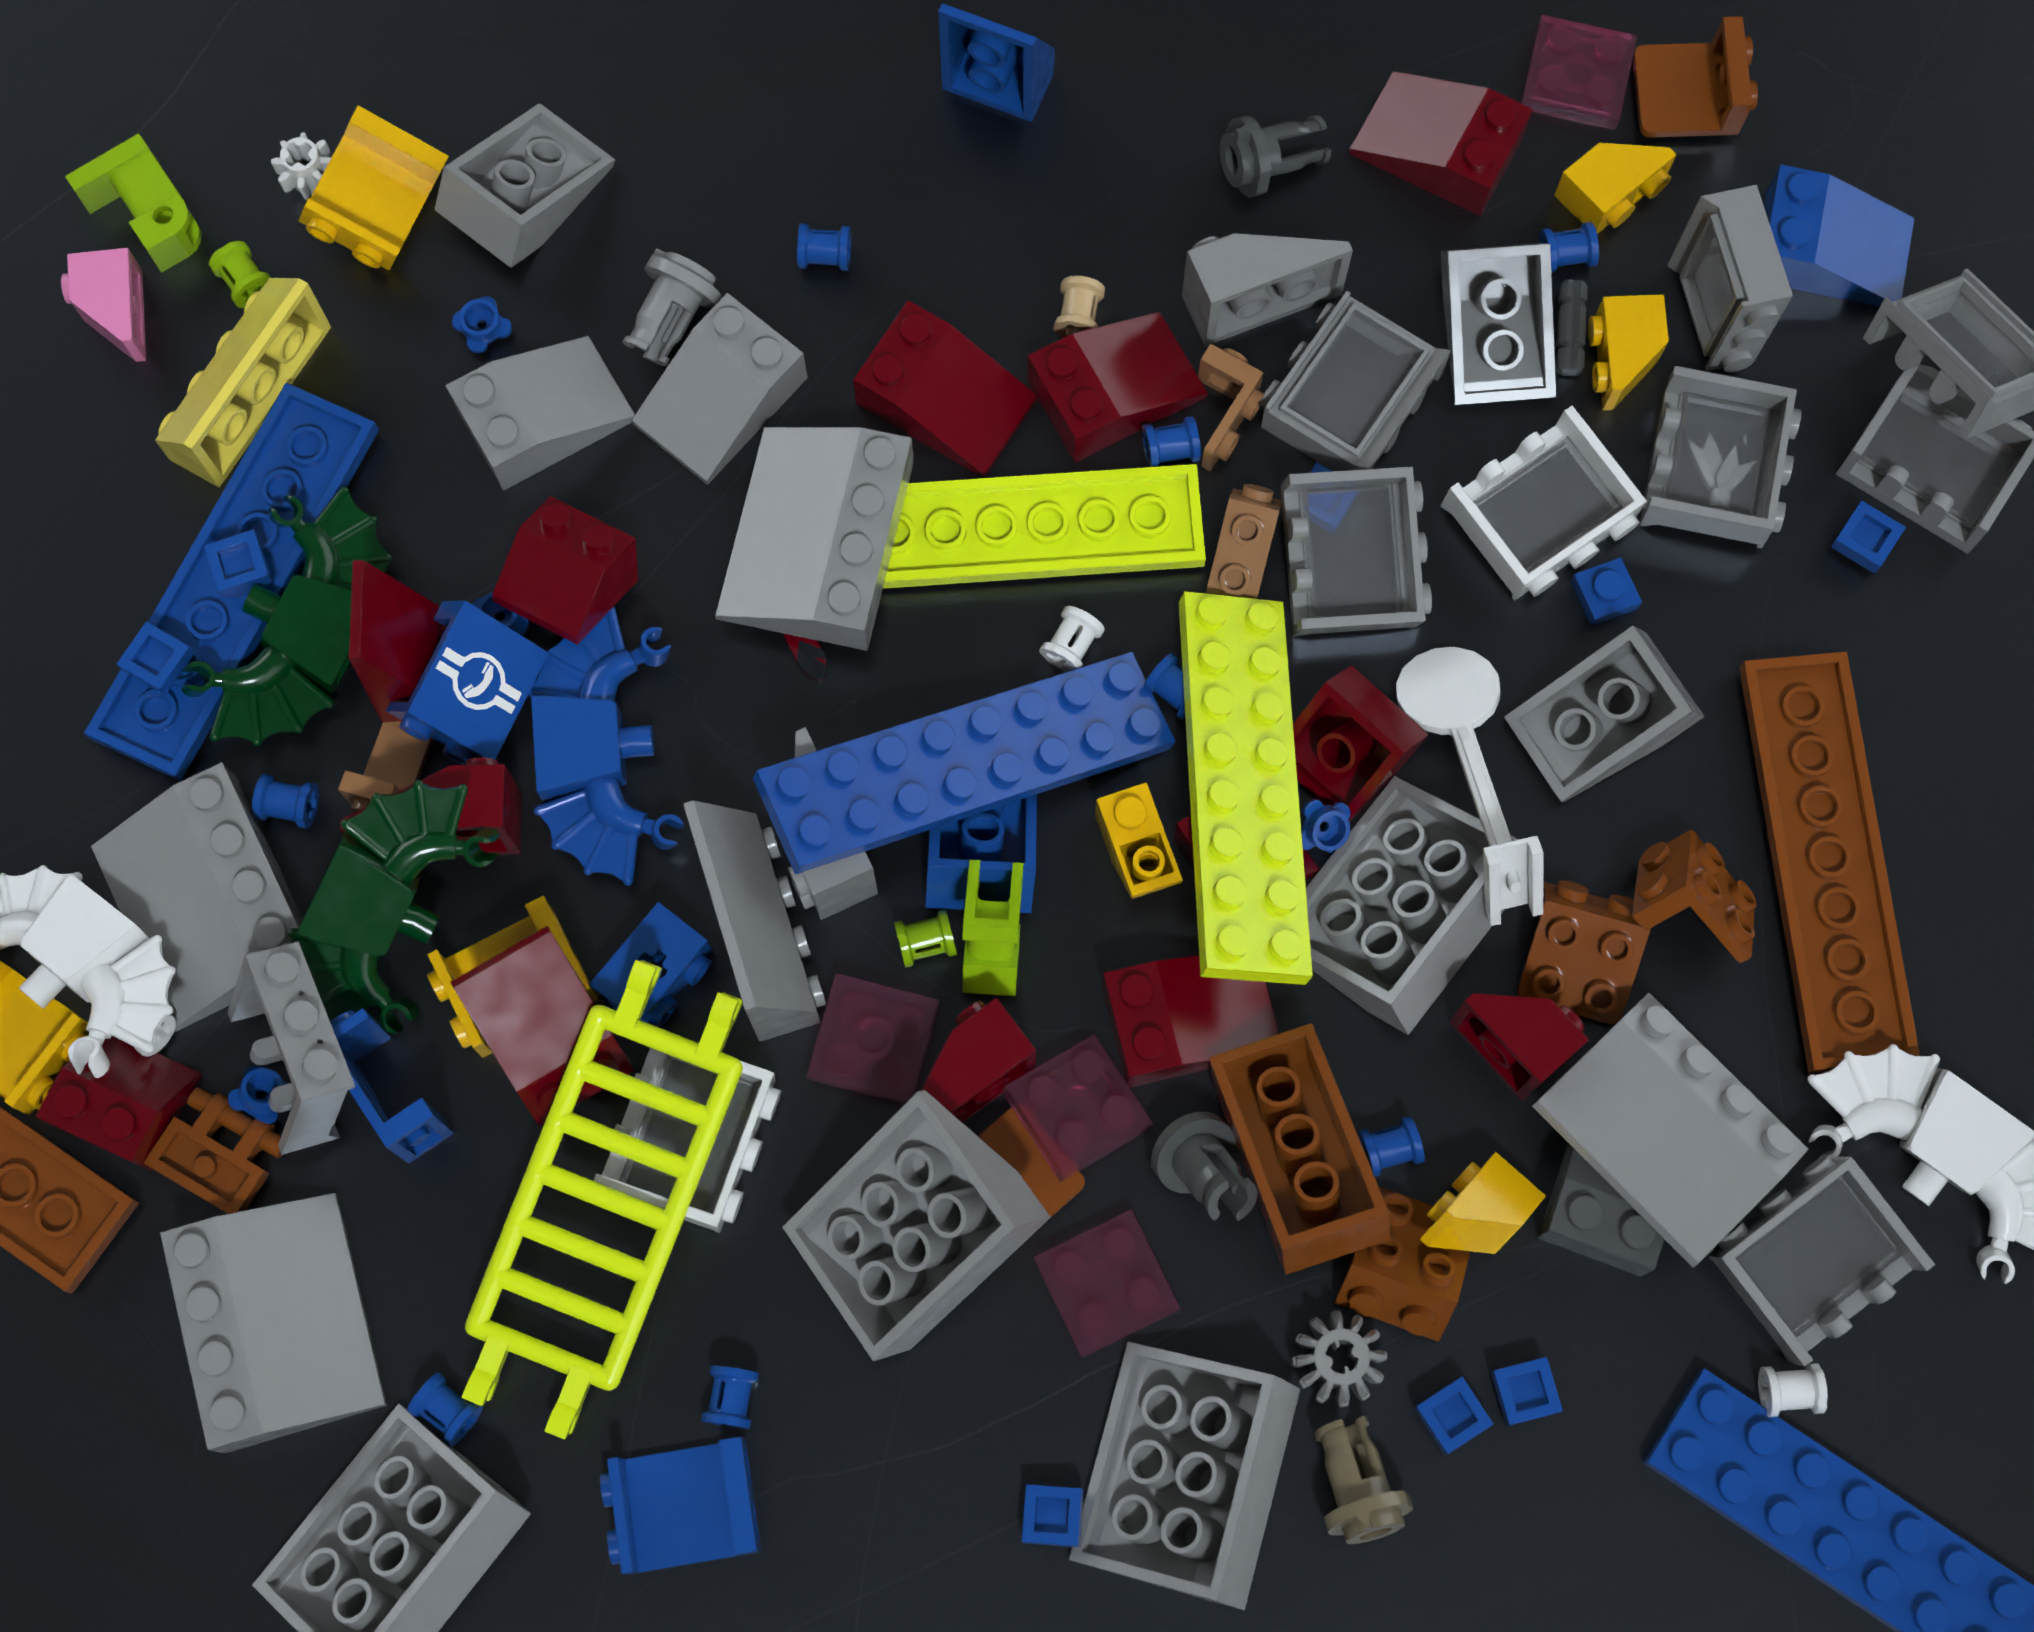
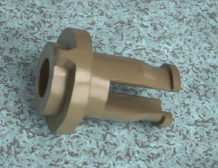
(1359, 1485)

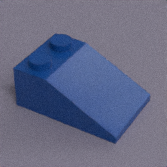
(993, 63)
(1837, 237)
(996, 840)

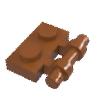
(207, 1167)

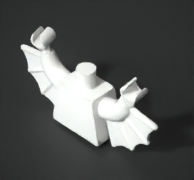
(93, 953)
(1945, 1127)

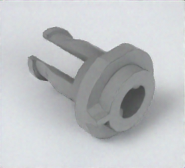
(670, 304)

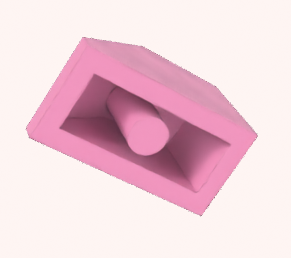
(109, 296)

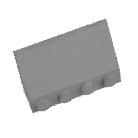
(817, 532)
(203, 882)
(1400, 904)
(755, 919)
(1671, 1129)
(913, 1225)
(272, 1321)
(1186, 1474)
(393, 1538)

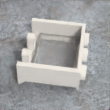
(1546, 505)
(733, 1149)

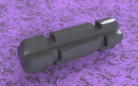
(1571, 328)

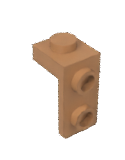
(1234, 377)
(1244, 542)
(393, 765)

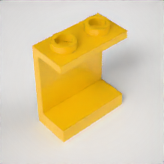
(372, 189)
(465, 960)
(32, 1043)

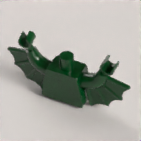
(304, 628)
(371, 893)

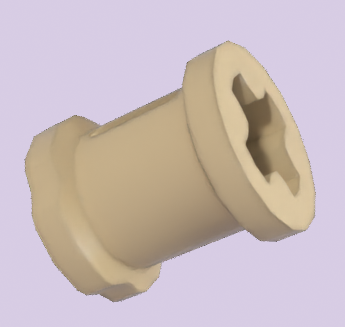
(1079, 304)

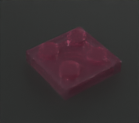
(1579, 72)
(873, 1039)
(1077, 1108)
(1106, 1284)

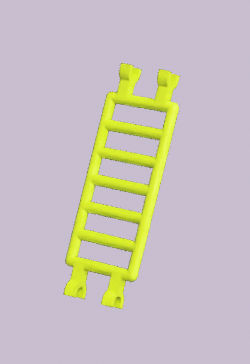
(667, 1222)

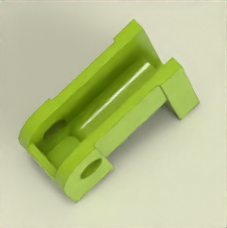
(158, 209)
(991, 937)

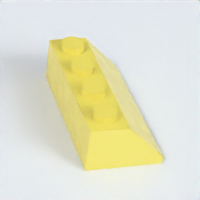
(244, 379)

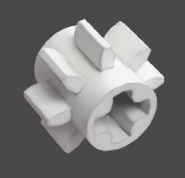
(301, 164)

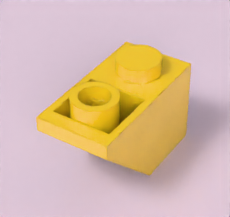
(1611, 180)
(1629, 343)
(1137, 841)
(1486, 1210)

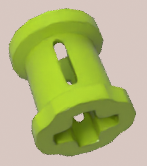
(238, 271)
(925, 938)

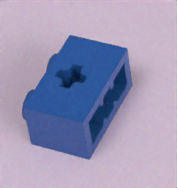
(661, 941)

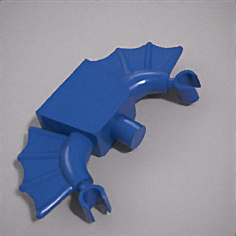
(585, 749)

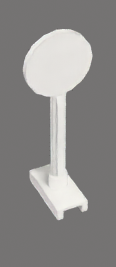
(1451, 695)

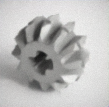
(1357, 1354)

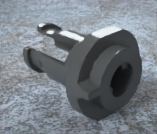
(1253, 152)
(1198, 1158)

